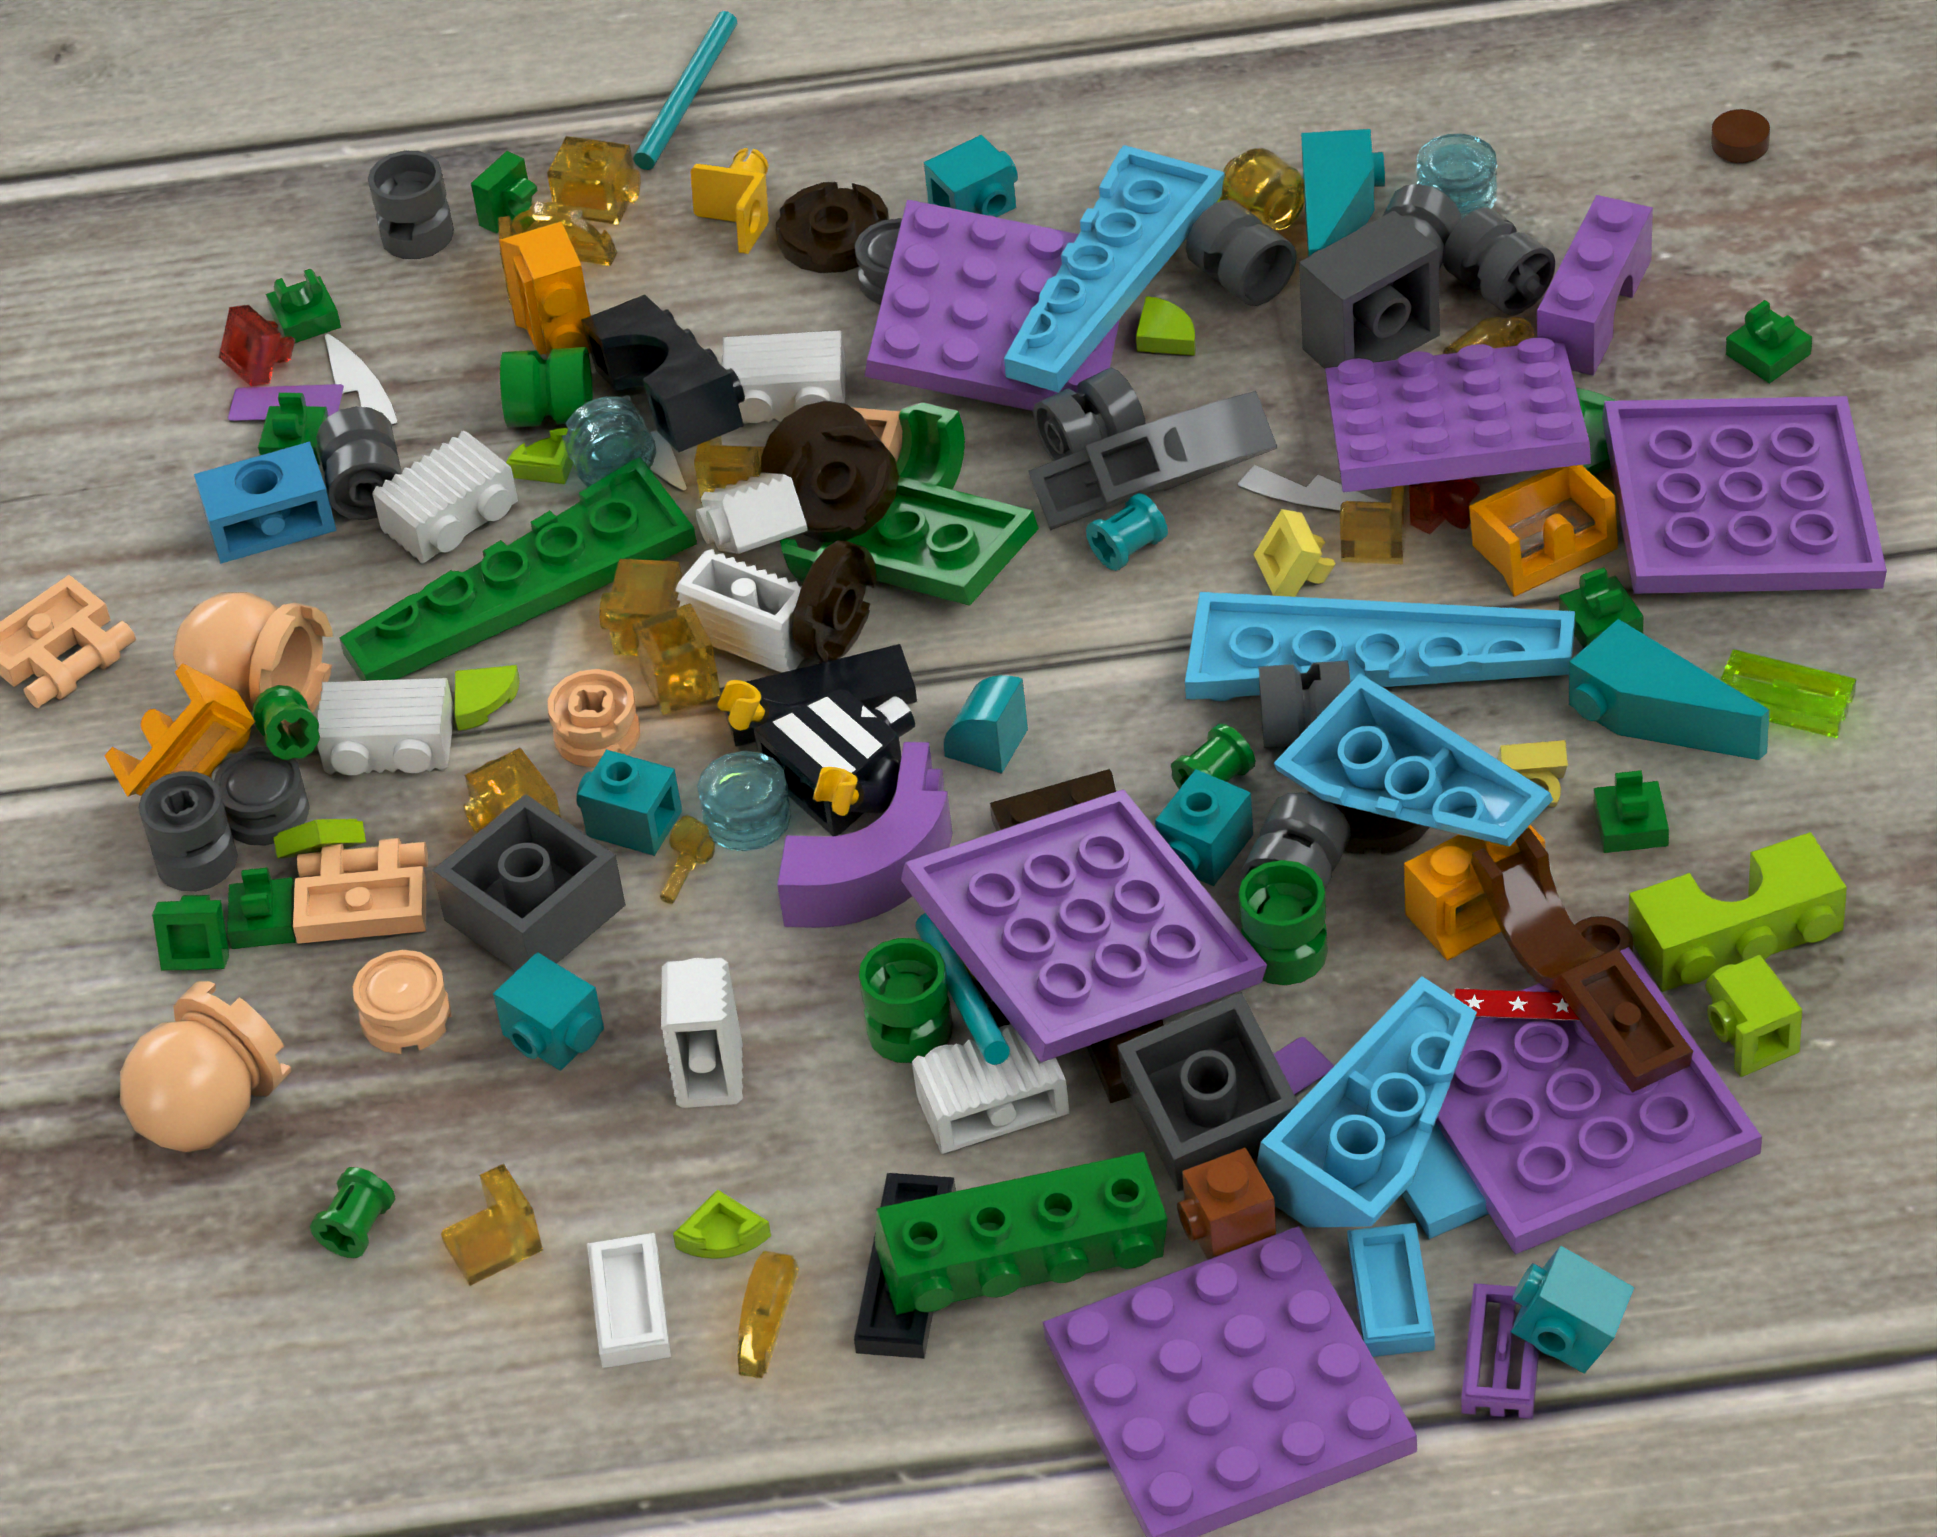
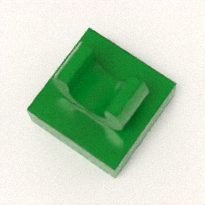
(502, 191)
(303, 308)
(1768, 343)
(291, 424)
(1599, 605)
(1631, 814)
(260, 910)
(191, 933)

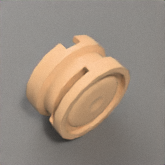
(593, 714)
(401, 1001)

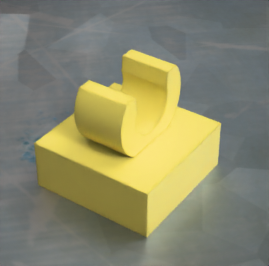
(1291, 555)
(1539, 763)

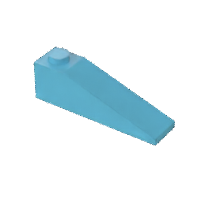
(1404, 765)
(1369, 1119)

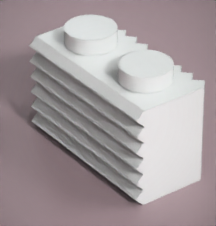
(786, 371)
(445, 497)
(751, 513)
(743, 609)
(385, 725)
(701, 1032)
(980, 1101)

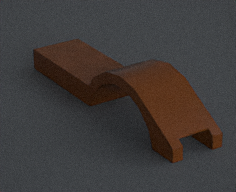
(1593, 982)

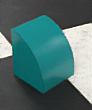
(989, 724)

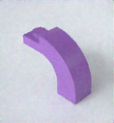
(860, 873)

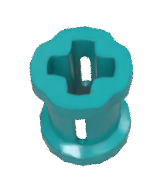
(1126, 531)

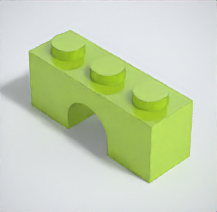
(1690, 935)

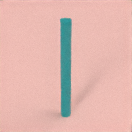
(685, 90)
(966, 996)

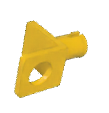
(734, 195)

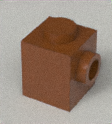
(1226, 1204)

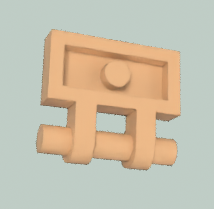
(48, 628)
(360, 891)

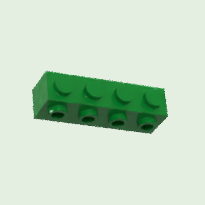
(1020, 1233)

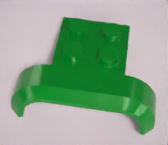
(933, 534)

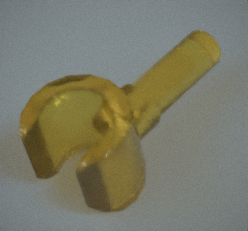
(696, 846)

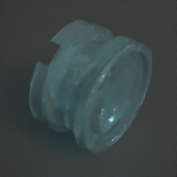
(1461, 169)
(606, 437)
(744, 800)

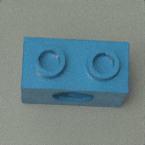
(265, 502)

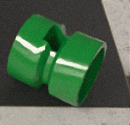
(544, 387)
(1285, 920)
(905, 999)

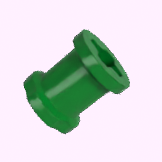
(286, 704)
(1221, 757)
(352, 1212)

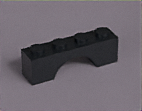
(685, 384)

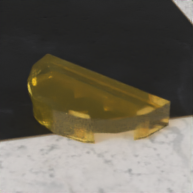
(585, 238)
(764, 1311)

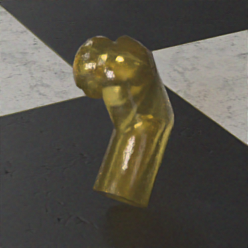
(1495, 333)

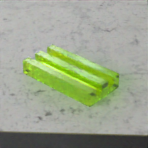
(1783, 699)

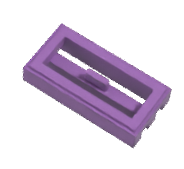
(1498, 1396)

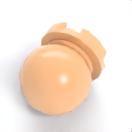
(256, 645)
(196, 1075)

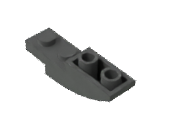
(1152, 458)

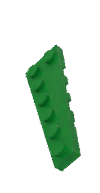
(551, 565)

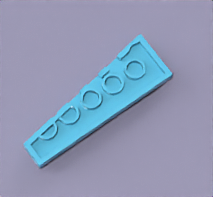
(1122, 244)
(1378, 638)

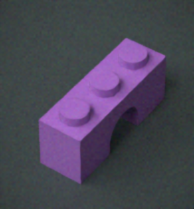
(1601, 264)

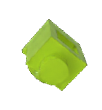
(1753, 1014)

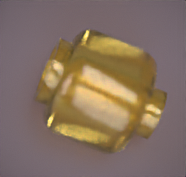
(1265, 187)

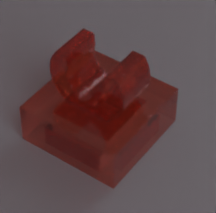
(253, 345)
(1439, 501)

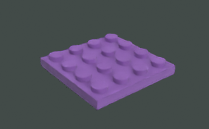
(959, 300)
(1456, 415)
(1742, 495)
(1082, 924)
(1565, 1138)
(1229, 1387)

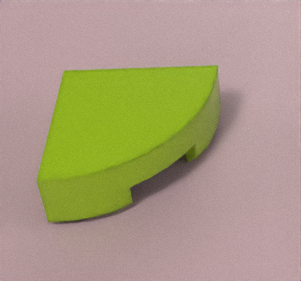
(1165, 329)
(542, 460)
(483, 692)
(318, 833)
(721, 1229)

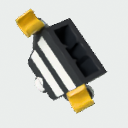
(831, 749)

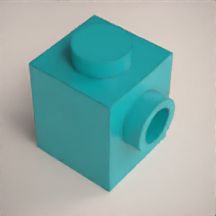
(972, 178)
(629, 802)
(1207, 825)
(548, 1012)
(1570, 1308)

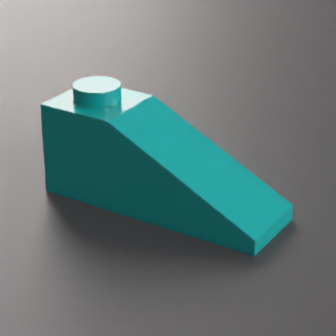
(1338, 184)
(1661, 697)

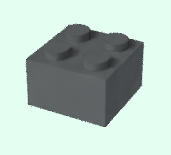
(1370, 294)
(529, 885)
(1206, 1085)

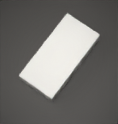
(628, 1300)

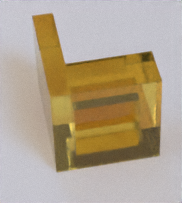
(723, 465)
(1374, 529)
(497, 1235)

